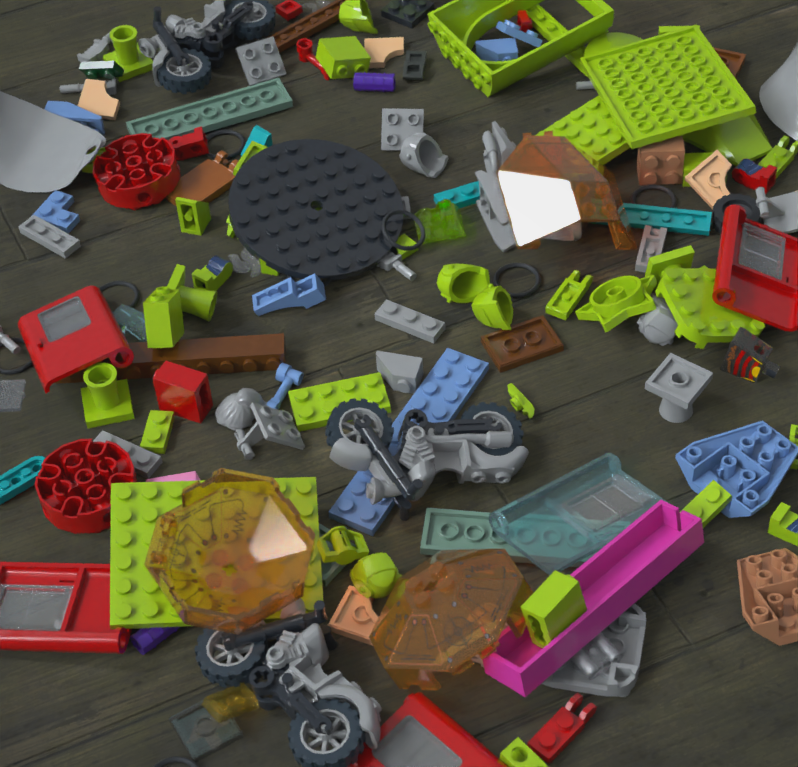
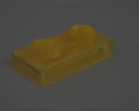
(230, 703)

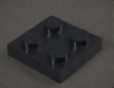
(407, 11)

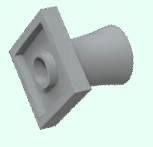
(679, 386)

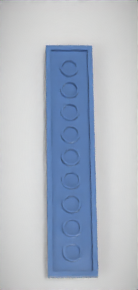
(441, 399)

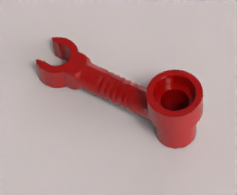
(305, 48)

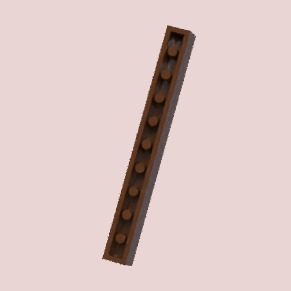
(202, 354)

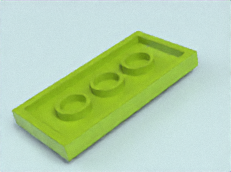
(315, 403)

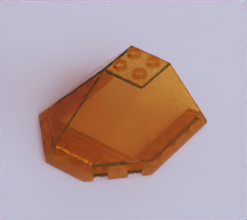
(555, 185)

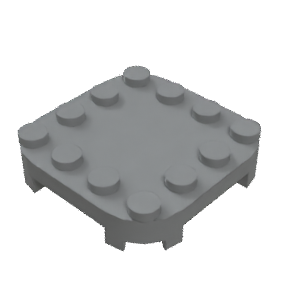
(627, 636)

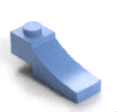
(289, 294)

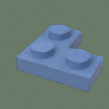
(514, 30)
(55, 211)

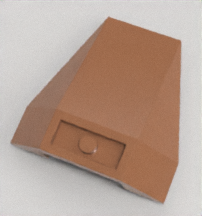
(770, 594)

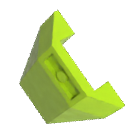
(737, 138)

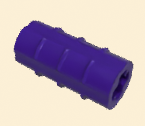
(374, 82)
(148, 638)

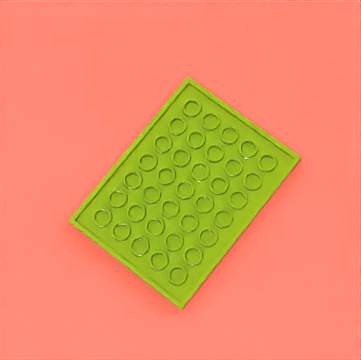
(666, 86)
(135, 506)

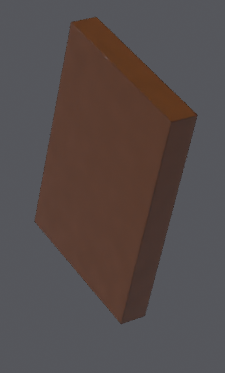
(522, 344)

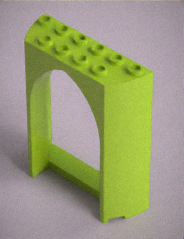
(465, 21)

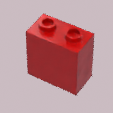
(183, 391)

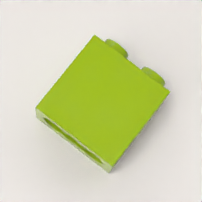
(342, 57)
(163, 318)
(553, 608)

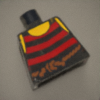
(749, 357)

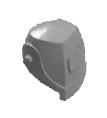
(423, 155)
(659, 324)

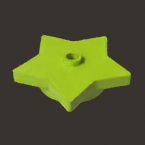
(619, 300)

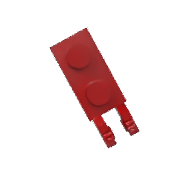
(561, 729)

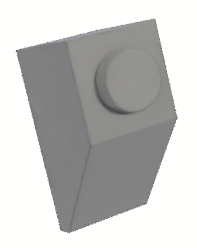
(400, 371)

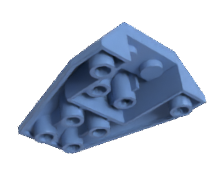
(742, 461)

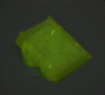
(441, 222)

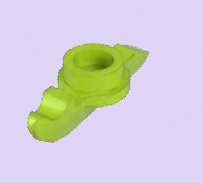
(520, 402)

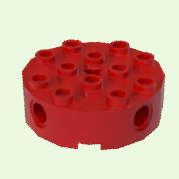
(136, 171)
(78, 481)

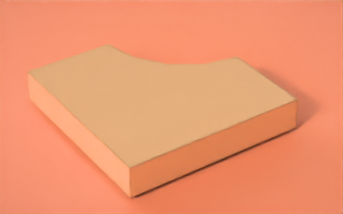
(383, 49)
(96, 100)
(709, 178)
(354, 616)

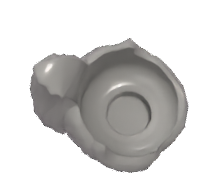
(235, 409)

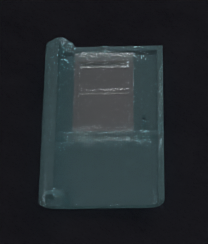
(573, 514)

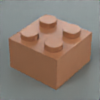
(661, 162)

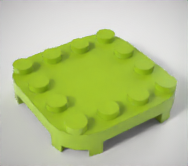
(697, 315)

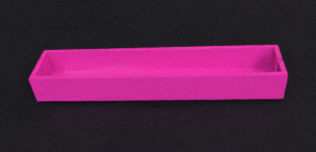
(610, 585)

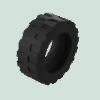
(721, 204)

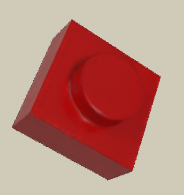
(289, 9)
(524, 21)

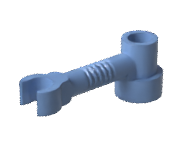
(288, 377)

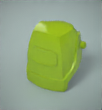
(356, 16)
(462, 282)
(494, 307)
(375, 575)

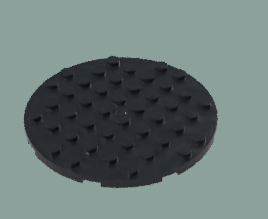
(275, 217)

